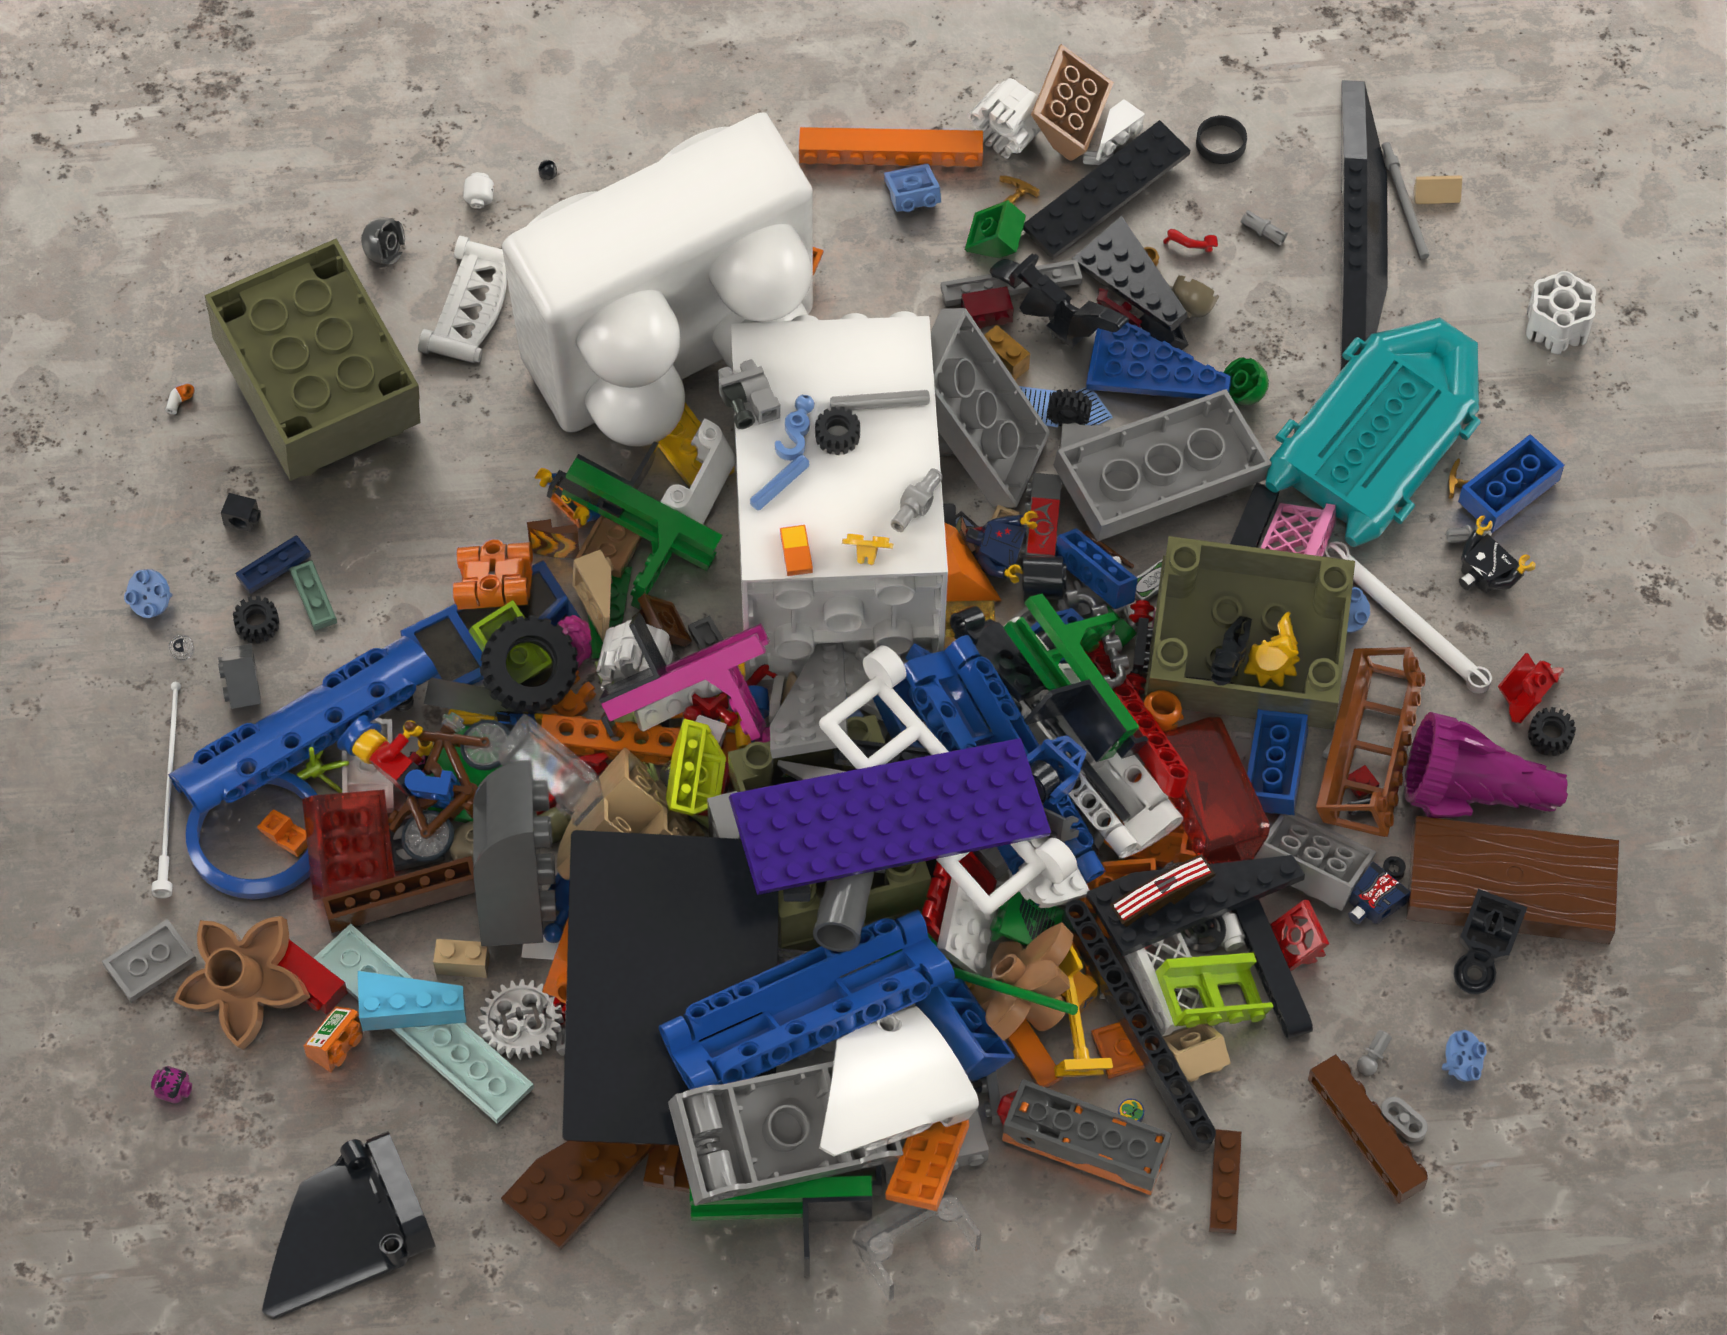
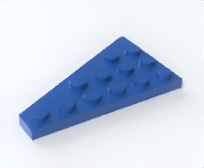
(1143, 365)

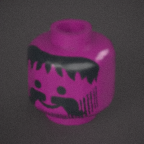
(171, 1084)

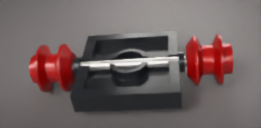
(1143, 641)

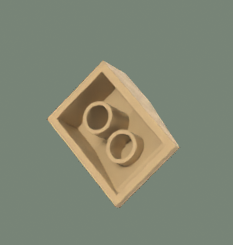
(593, 586)

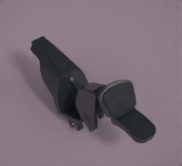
(1050, 301)

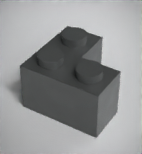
(239, 670)

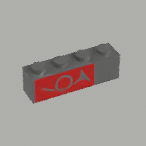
(1045, 502)

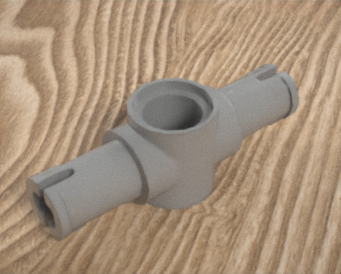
(916, 500)

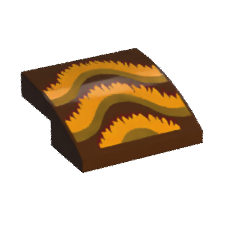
(553, 541)

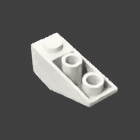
(1122, 123)

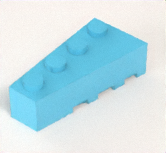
(407, 1002)

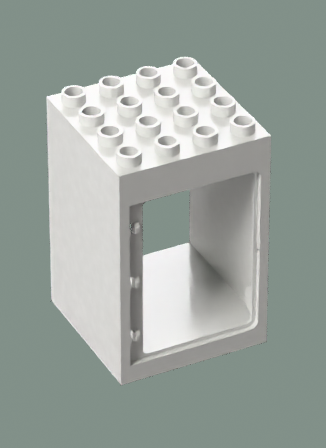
(858, 492)

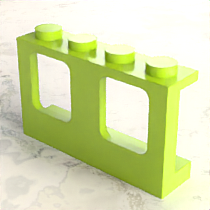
(1205, 975)

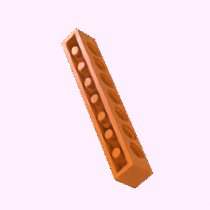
(648, 752)

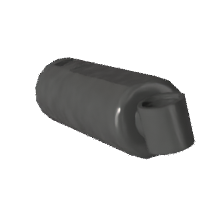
(843, 912)

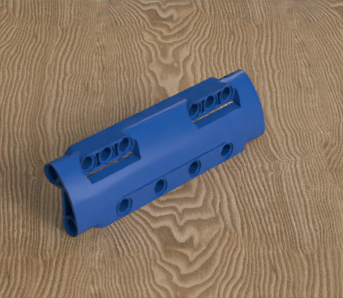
(959, 726)
(265, 747)
(805, 1003)

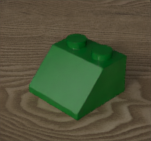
(996, 230)

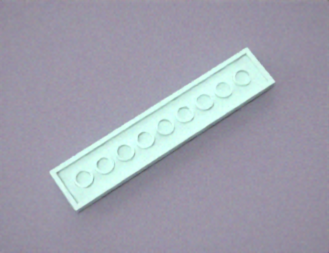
(449, 1048)

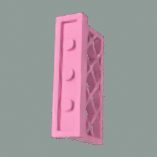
(1320, 528)

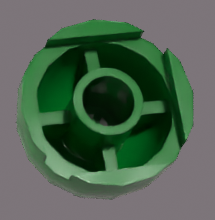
(1248, 381)

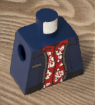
(1376, 896)

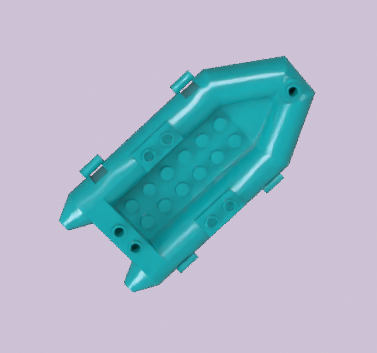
(1382, 425)

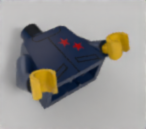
(1000, 544)

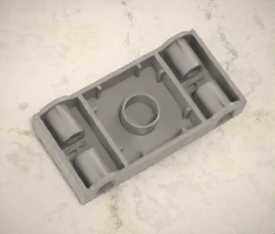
(761, 1134)

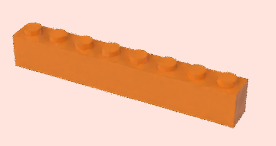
(890, 146)

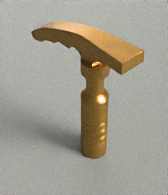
(1024, 188)
(1453, 481)

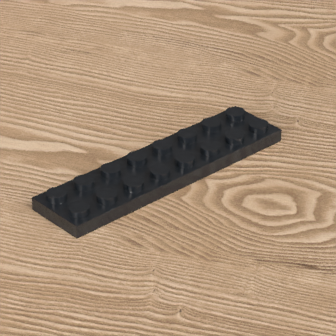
(1106, 189)

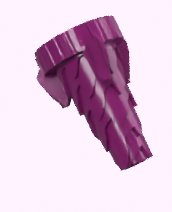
(1460, 766)

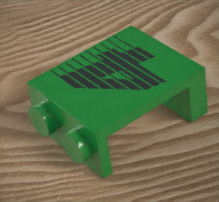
(1023, 920)

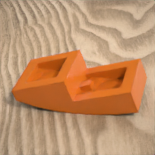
(284, 832)

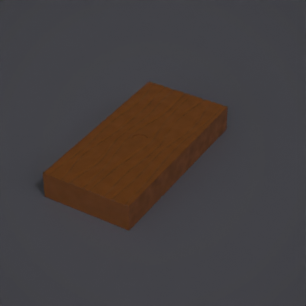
(1558, 876)

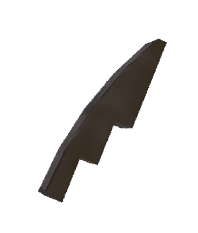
(1163, 889)

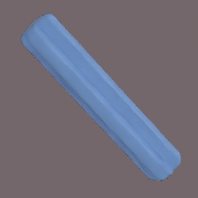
(779, 482)

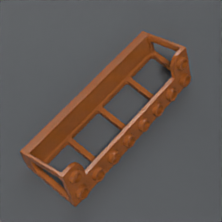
(1345, 741)

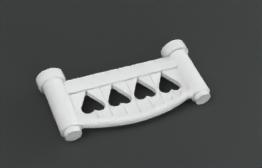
(445, 338)

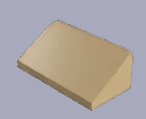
(1437, 189)

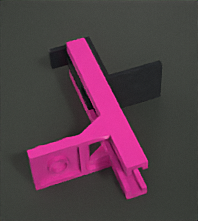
(715, 664)

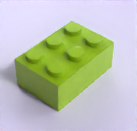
(524, 659)

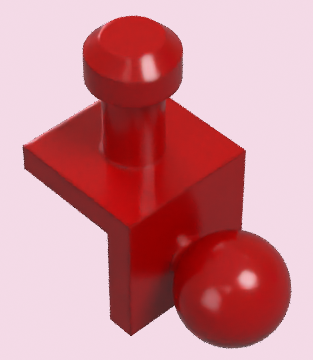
(711, 708)

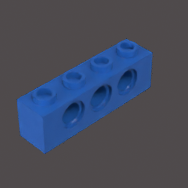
(1096, 569)

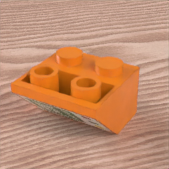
(334, 1038)

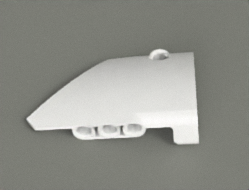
(893, 1084)

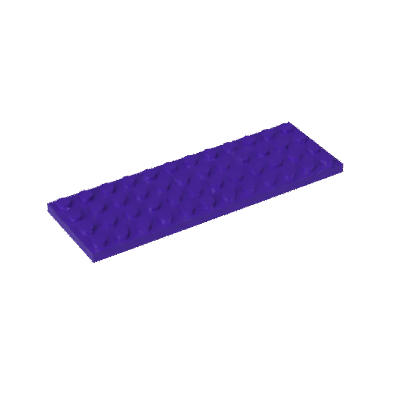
(888, 815)

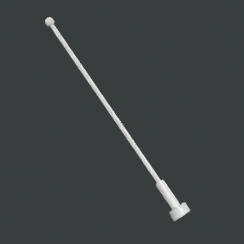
(162, 887)

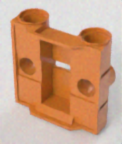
(511, 577)

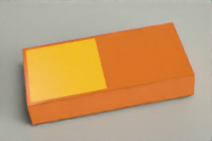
(796, 550)

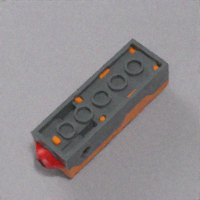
(1084, 1136)

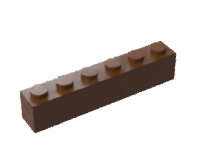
(400, 894)
(1368, 1128)

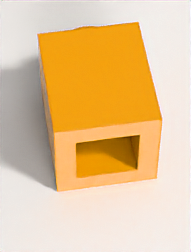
(1086, 990)

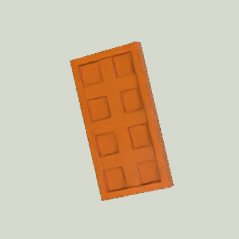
(926, 1165)

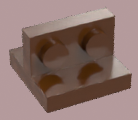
(664, 616)
(666, 1169)

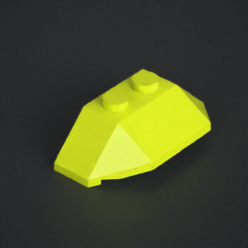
(694, 769)

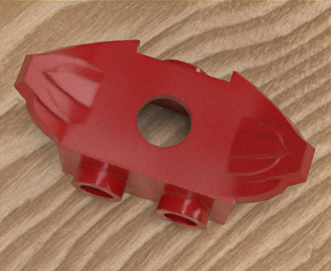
(1527, 685)

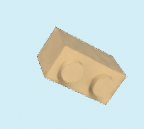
(461, 958)

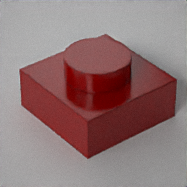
(1362, 776)

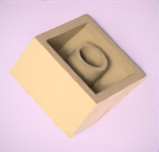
(1198, 1050)

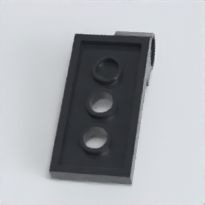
(993, 644)

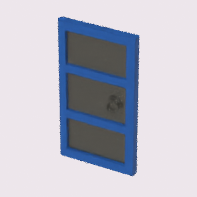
(447, 635)

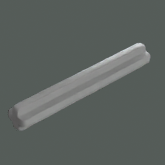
(881, 400)

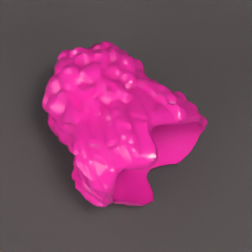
(580, 634)

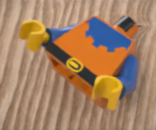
(574, 511)

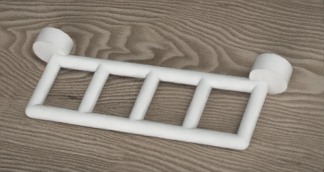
(885, 672)

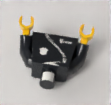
(1489, 564)

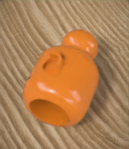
(1164, 708)

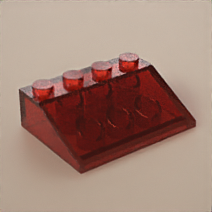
(347, 841)

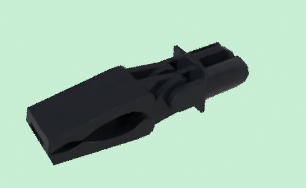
(1232, 652)

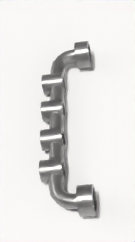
(1111, 646)

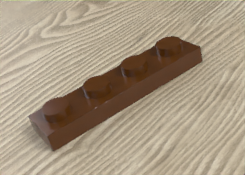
(1225, 1181)

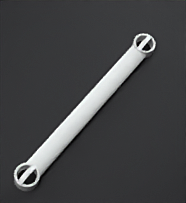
(1414, 622)

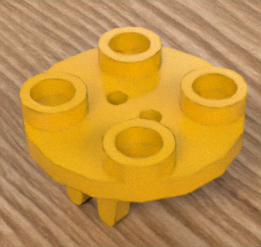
(867, 548)

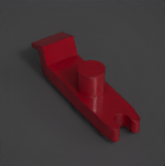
(1124, 309)

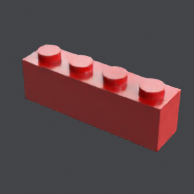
(322, 984)

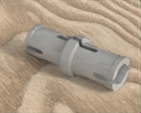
(1264, 227)

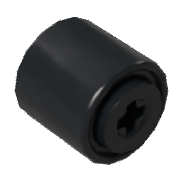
(1043, 576)

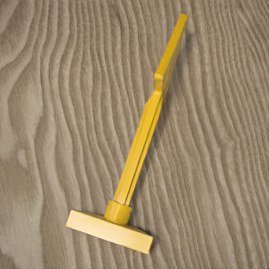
(1081, 1064)

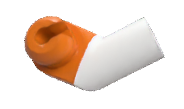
(178, 396)

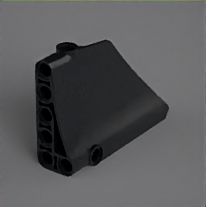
(347, 1227)

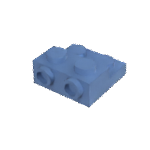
(913, 188)

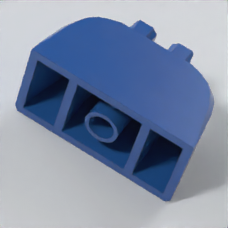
(965, 1029)

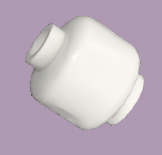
(478, 190)

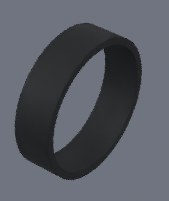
(1221, 120)

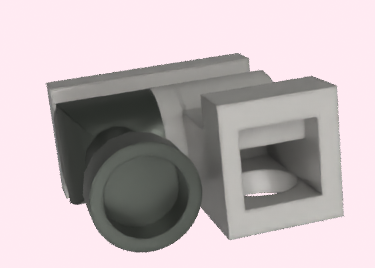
(750, 387)

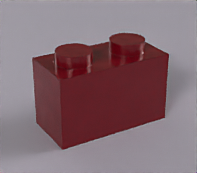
(989, 306)

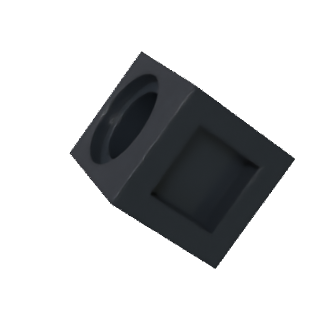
(240, 512)

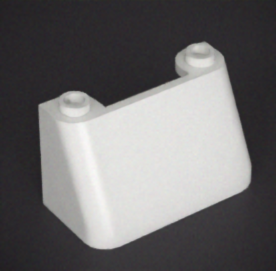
(717, 464)

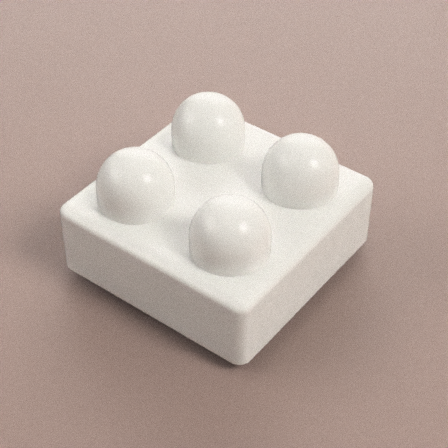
(646, 276)

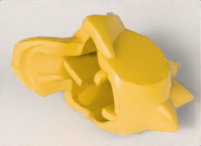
(1276, 657)

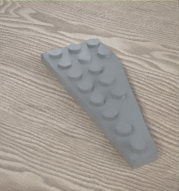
(812, 696)

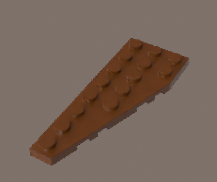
(571, 1185)

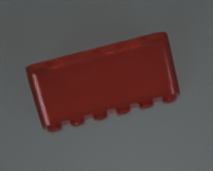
(1219, 800)

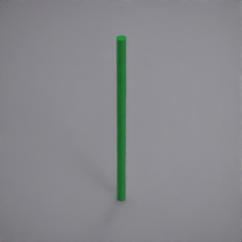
(1015, 991)

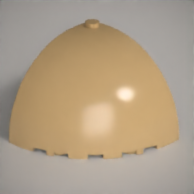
(629, 805)

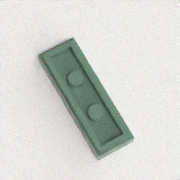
(313, 595)

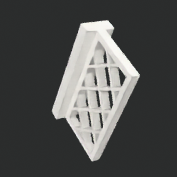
(1142, 969)

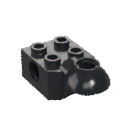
(1487, 938)

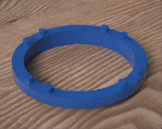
(249, 888)

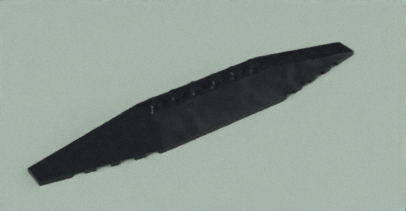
(1363, 219)

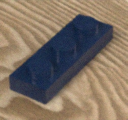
(273, 564)

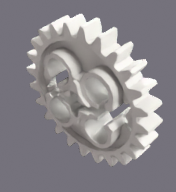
(525, 1038)

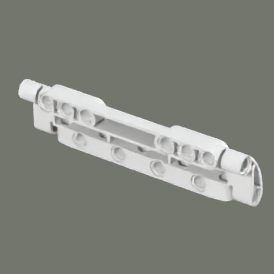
(1149, 807)

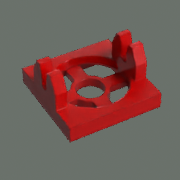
(1307, 955)

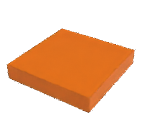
(1114, 1044)

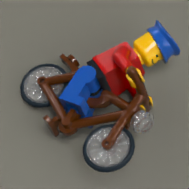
(428, 832)

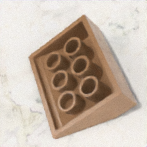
(1071, 103)

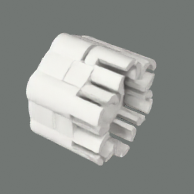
(1006, 115)
(1561, 311)
(622, 655)

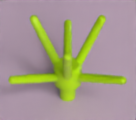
(316, 769)

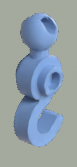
(796, 426)

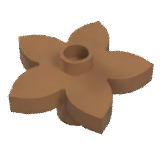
(1031, 969)
(242, 977)

